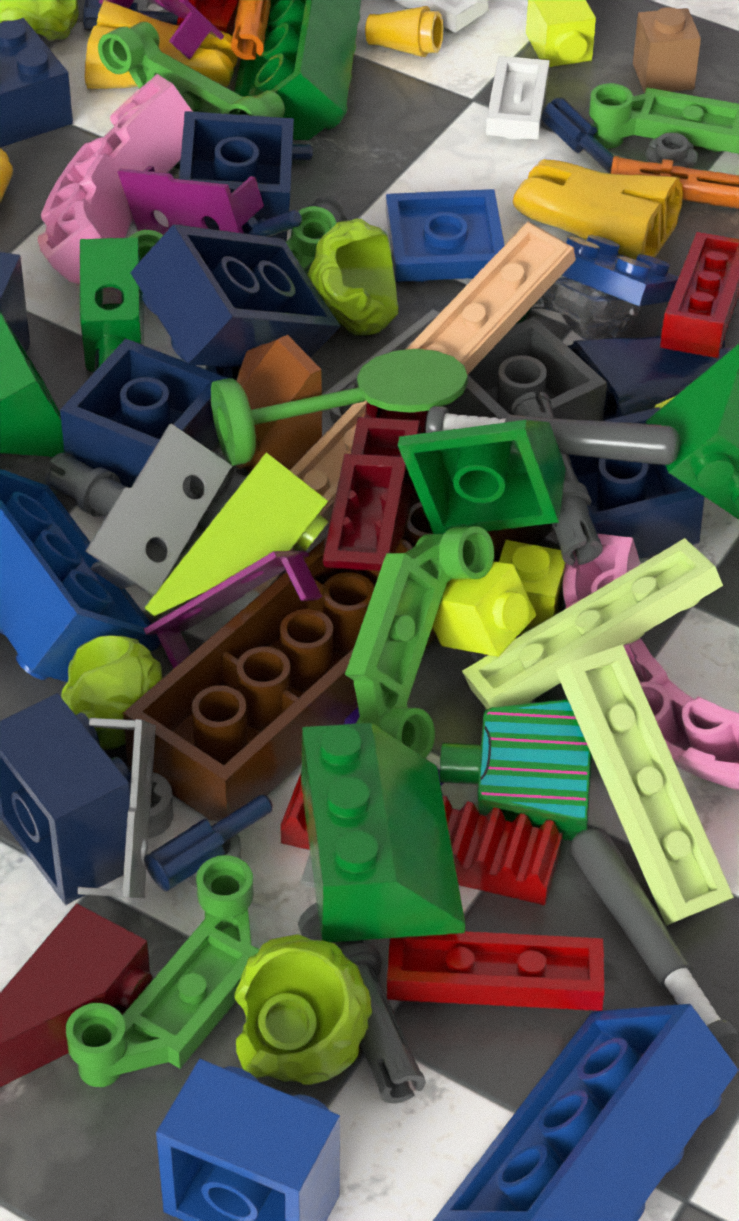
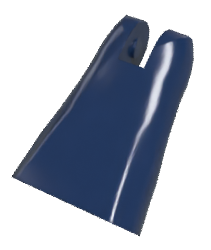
(640, 371)

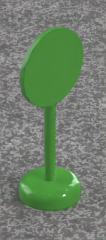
(393, 381)

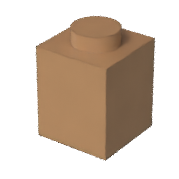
(666, 49)

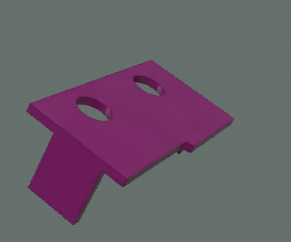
(192, 29)
(187, 201)
(170, 626)

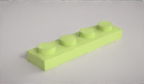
(598, 622)
(644, 784)

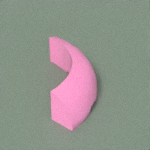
(89, 193)
(697, 732)

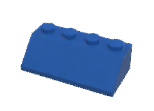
(47, 586)
(601, 1121)

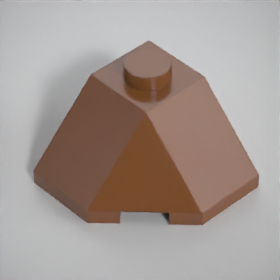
(278, 375)

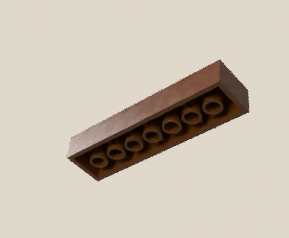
(240, 700)

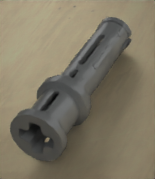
(384, 1039)

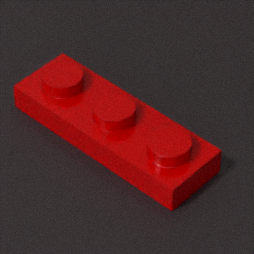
(498, 970)

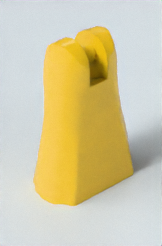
(211, 58)
(626, 209)

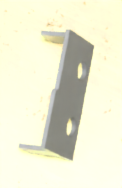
(156, 509)
(139, 808)

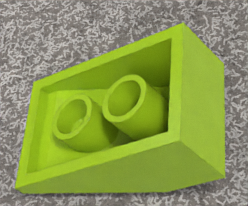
(263, 516)

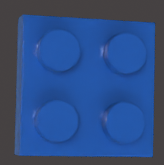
(442, 233)
(632, 280)

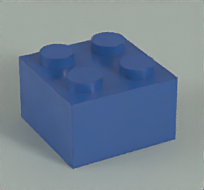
(247, 1151)

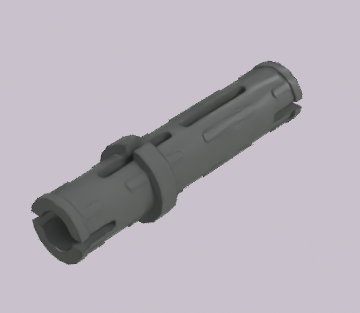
(91, 488)
(575, 526)

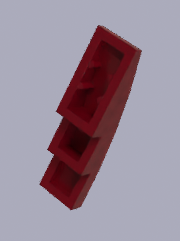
(372, 491)

